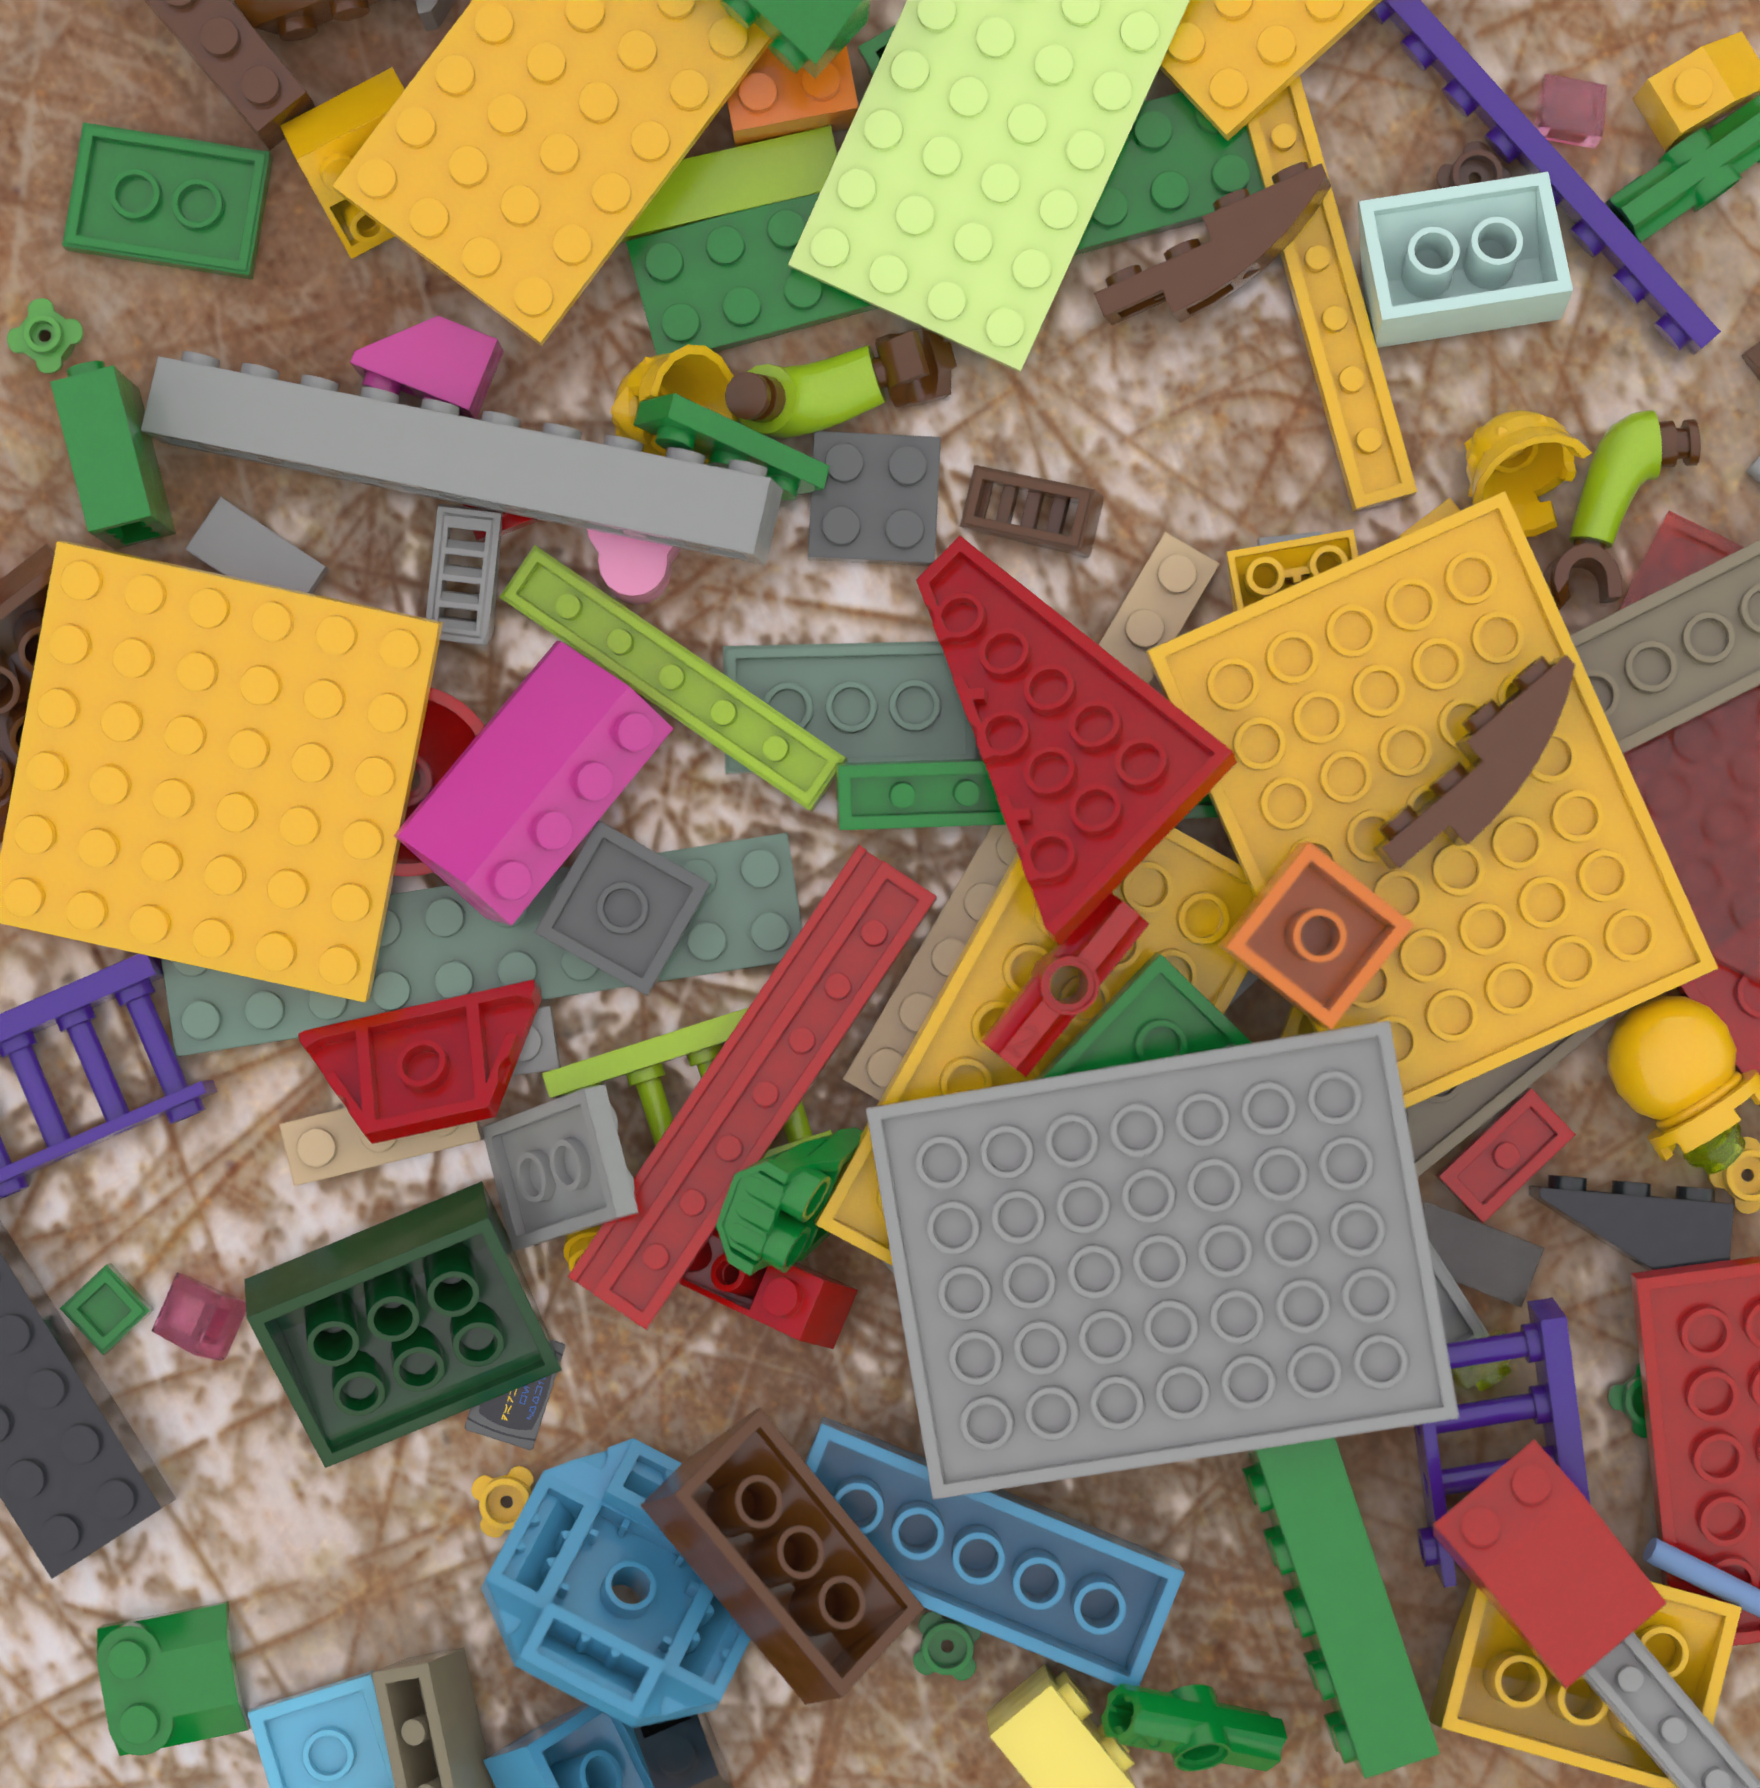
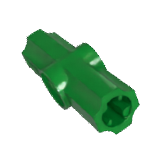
(1691, 173)
(1193, 1727)

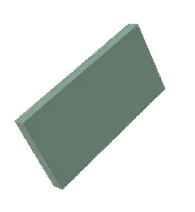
(860, 698)

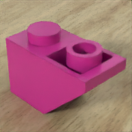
(433, 362)

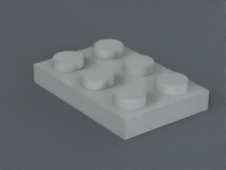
(560, 1168)

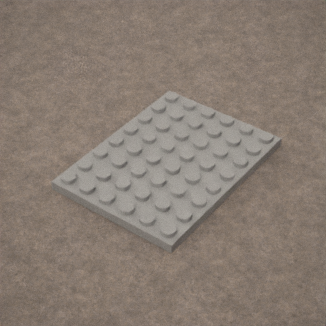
(1162, 1261)

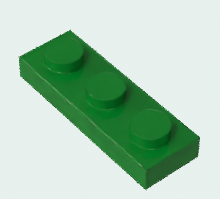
(698, 429)

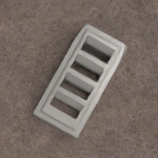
(469, 518)

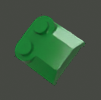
(170, 1679)

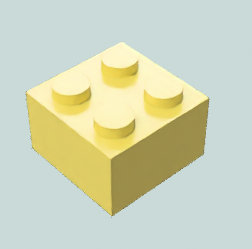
(1052, 1739)

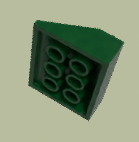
(400, 1325)

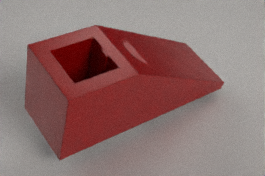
(793, 1302)

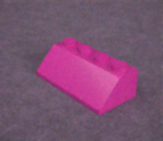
(533, 783)

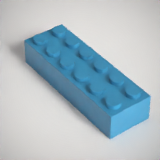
(1003, 1559)

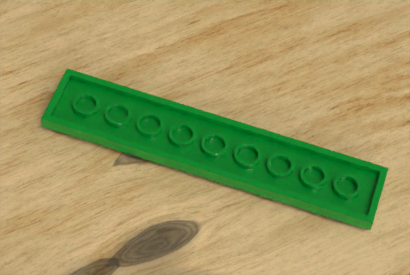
(731, 274)

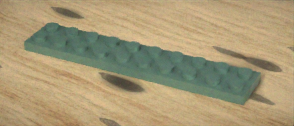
(445, 949)

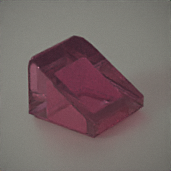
(1571, 111)
(199, 1318)

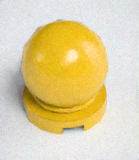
(1679, 1067)

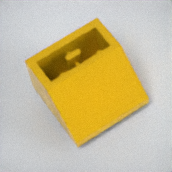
(328, 140)

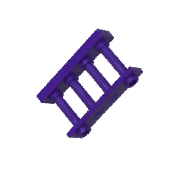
(73, 1011)
(1548, 1403)

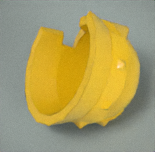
(689, 372)
(1526, 459)

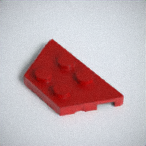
(426, 1061)

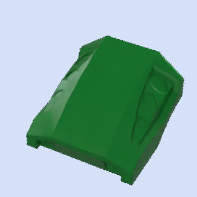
(776, 1200)

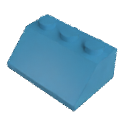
(572, 1752)

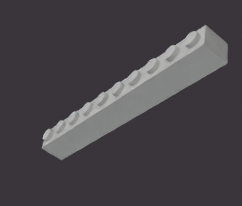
(464, 458)

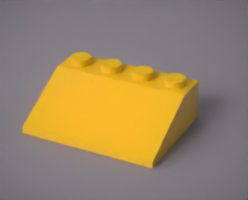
(1507, 1696)

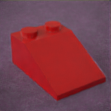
(1548, 1564)

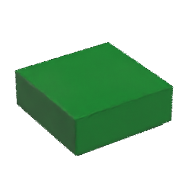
(106, 1309)

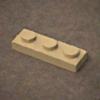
(335, 1145)

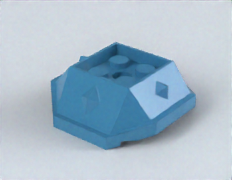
(559, 1607)

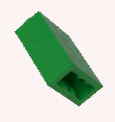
(112, 456)

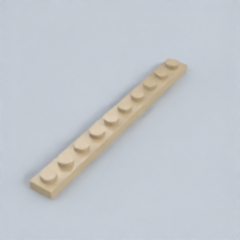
(1147, 618)

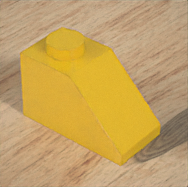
(1699, 89)

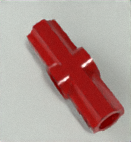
(1037, 1018)

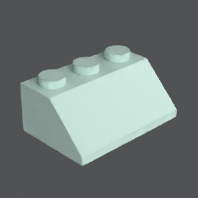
(1462, 260)

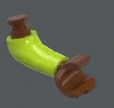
(836, 389)
(1623, 461)

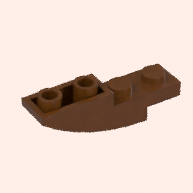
(1245, 239)
(1503, 751)

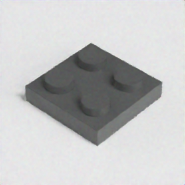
(875, 499)
(623, 908)

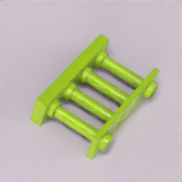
(644, 1067)

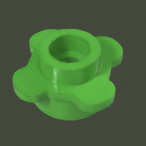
(49, 354)

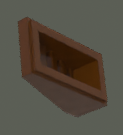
(1084, 525)

